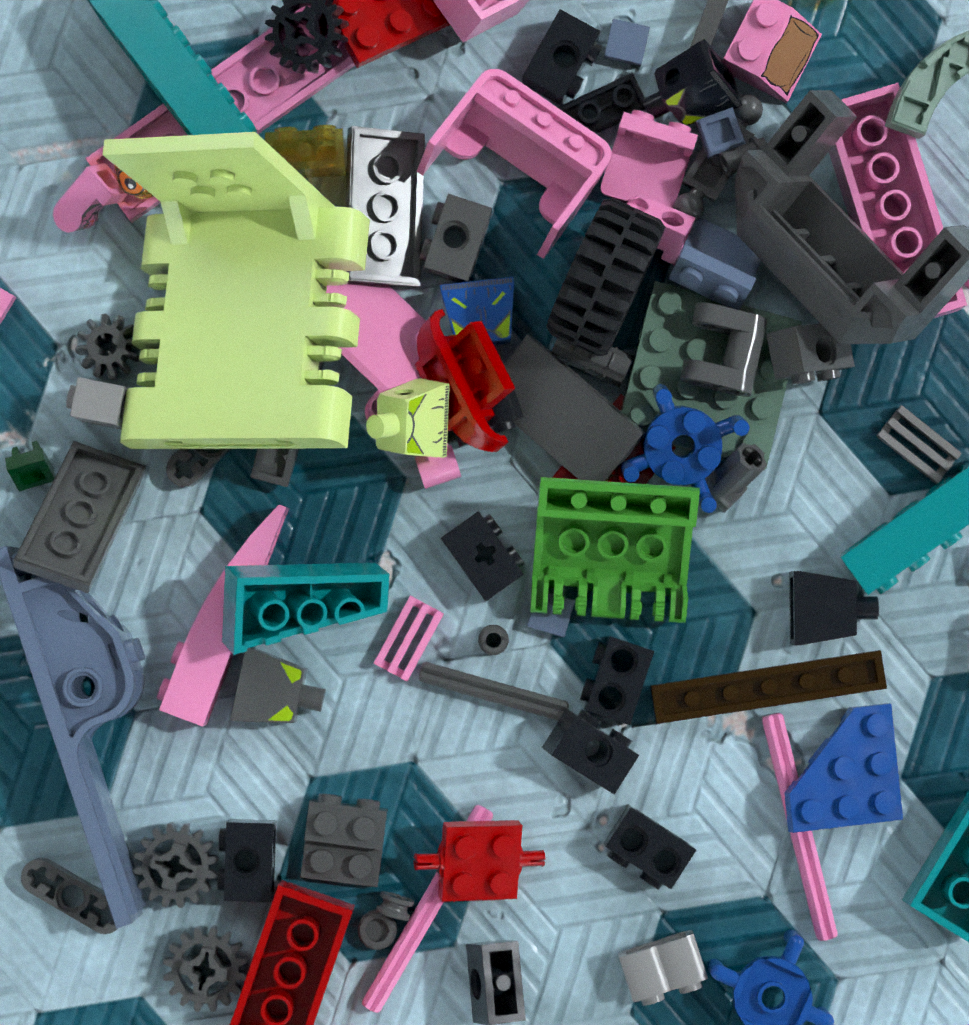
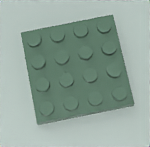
(669, 339)

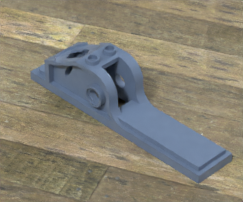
(60, 658)

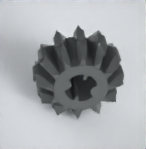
(96, 354)

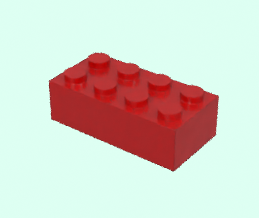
(293, 958)

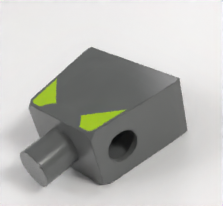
(273, 690)

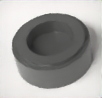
(377, 930)

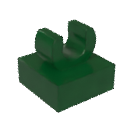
(29, 468)

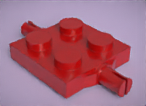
(479, 860)

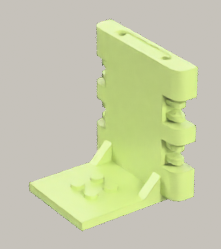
(245, 298)

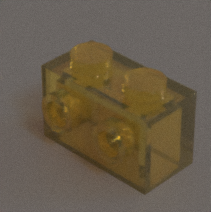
(311, 152)

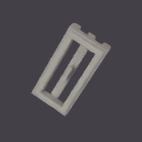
(926, 431)

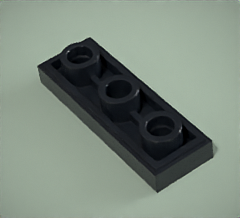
(607, 103)

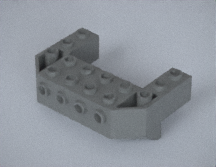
(822, 251)

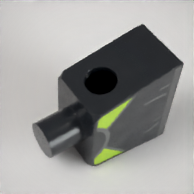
(693, 86)

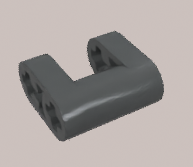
(741, 353)

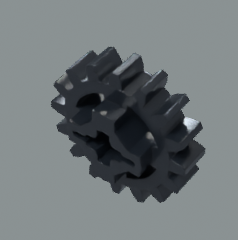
(293, 42)

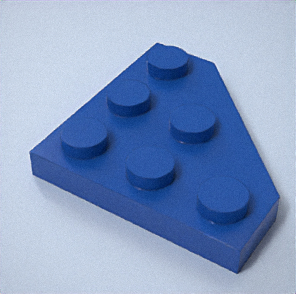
(849, 776)

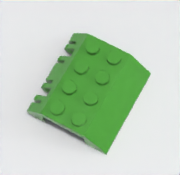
(613, 544)

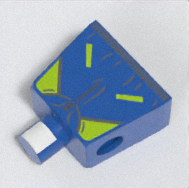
(481, 301)

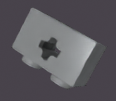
(97, 402)

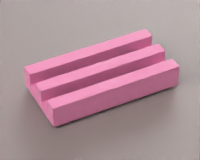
(393, 666)

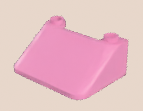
(385, 337)

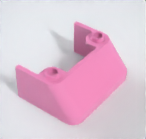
(530, 136)

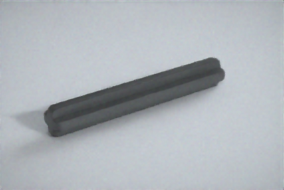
(492, 691)

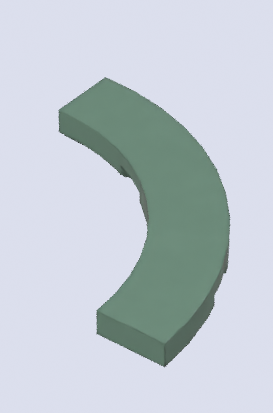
(927, 85)

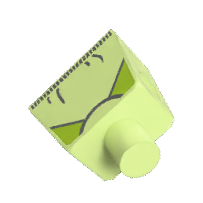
(412, 419)

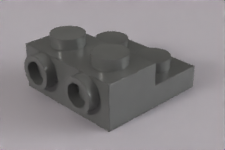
(344, 840)

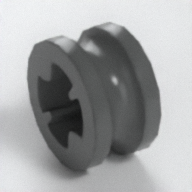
(394, 905)

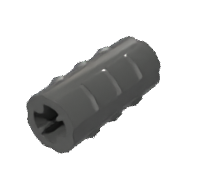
(608, 368)

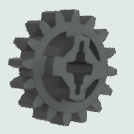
(171, 881)
(188, 965)

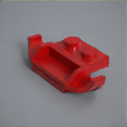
(474, 375)

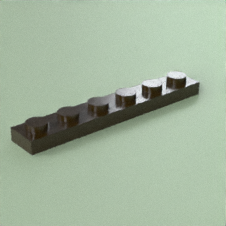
(768, 686)

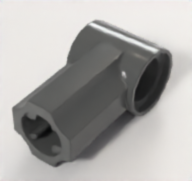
(733, 476)

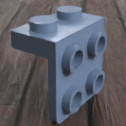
(716, 265)

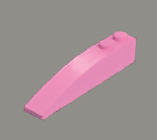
(203, 657)

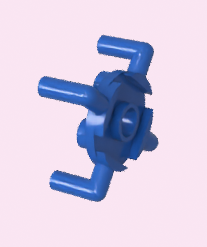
(702, 459)
(767, 972)

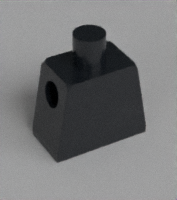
(826, 608)

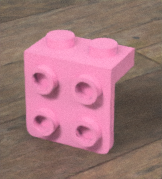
(648, 159)

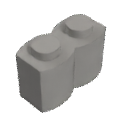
(663, 967)

